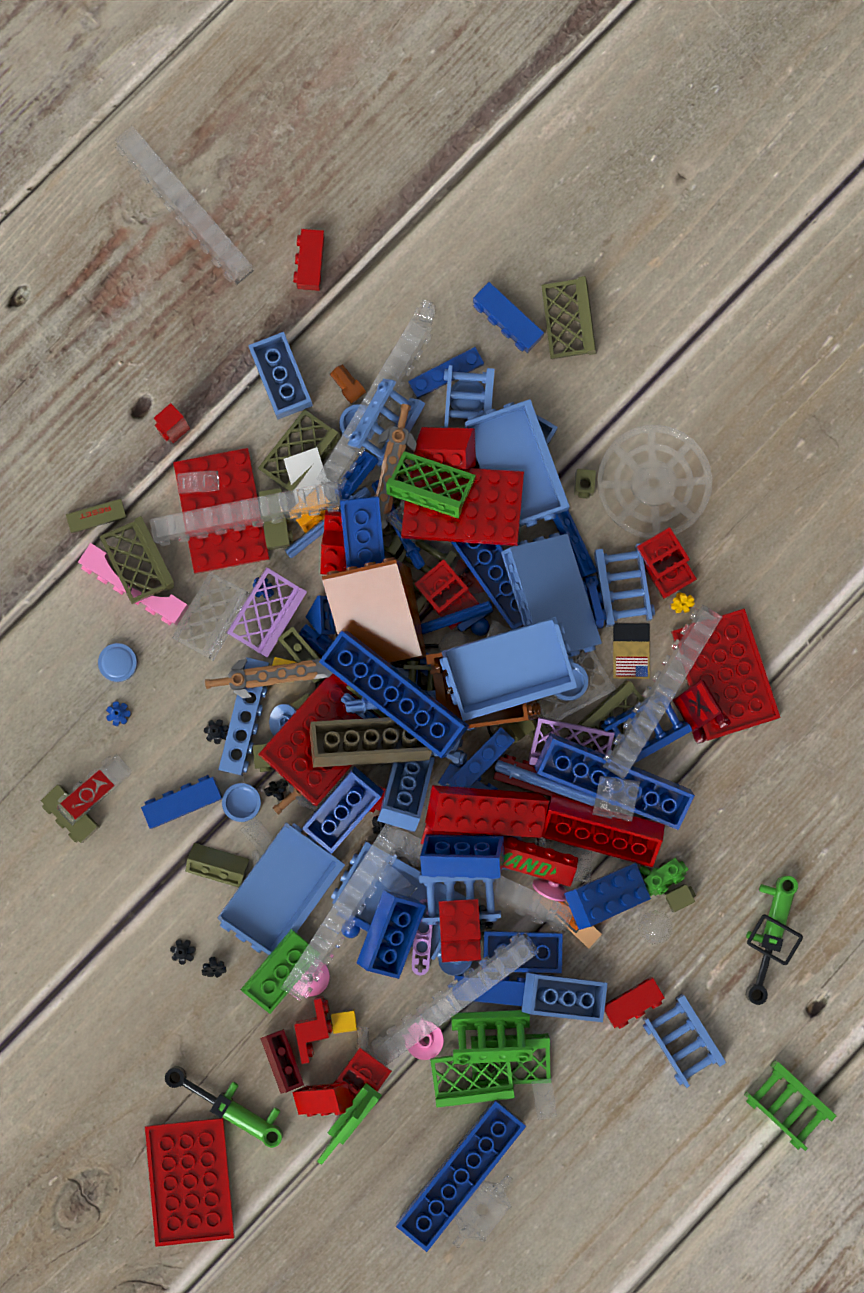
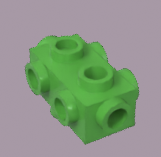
(660, 879)

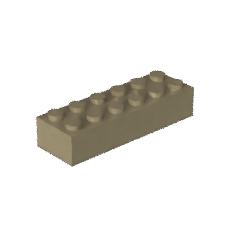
(363, 743)

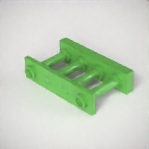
(491, 1020)
(807, 1100)

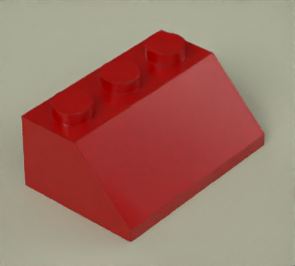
(447, 446)

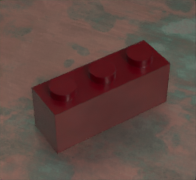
(282, 1061)

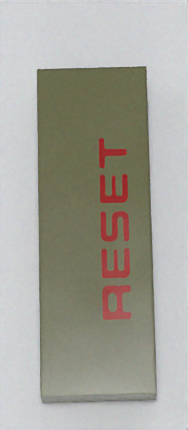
(96, 516)

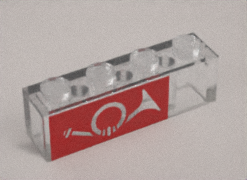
(94, 789)

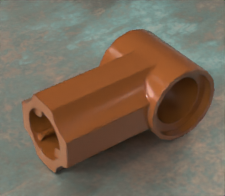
(349, 386)

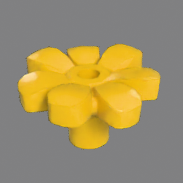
(682, 602)

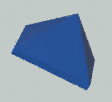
(321, 616)

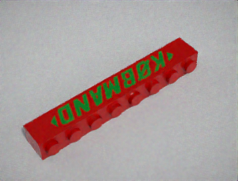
(530, 858)

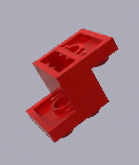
(332, 544)
(666, 563)
(445, 591)
(459, 930)
(313, 1029)
(363, 1070)

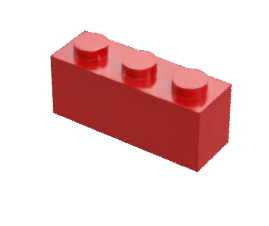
(309, 259)
(171, 423)
(633, 1003)
(323, 1099)

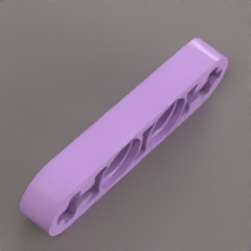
(426, 937)

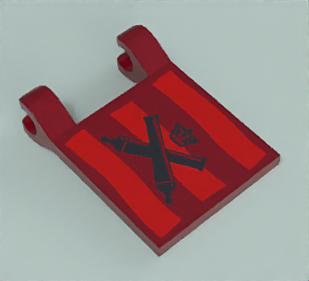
(699, 708)

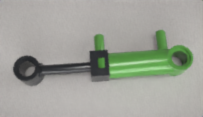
(773, 934)
(230, 1110)

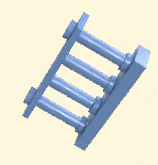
(484, 397)
(376, 406)
(605, 578)
(433, 918)
(692, 1023)

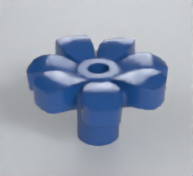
(270, 592)
(122, 713)

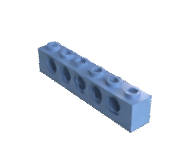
(227, 762)

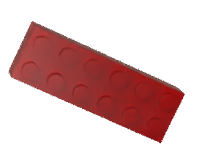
(486, 811)
(575, 825)

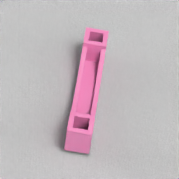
(97, 561)

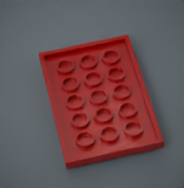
(235, 484)
(487, 516)
(734, 676)
(291, 746)
(189, 1182)

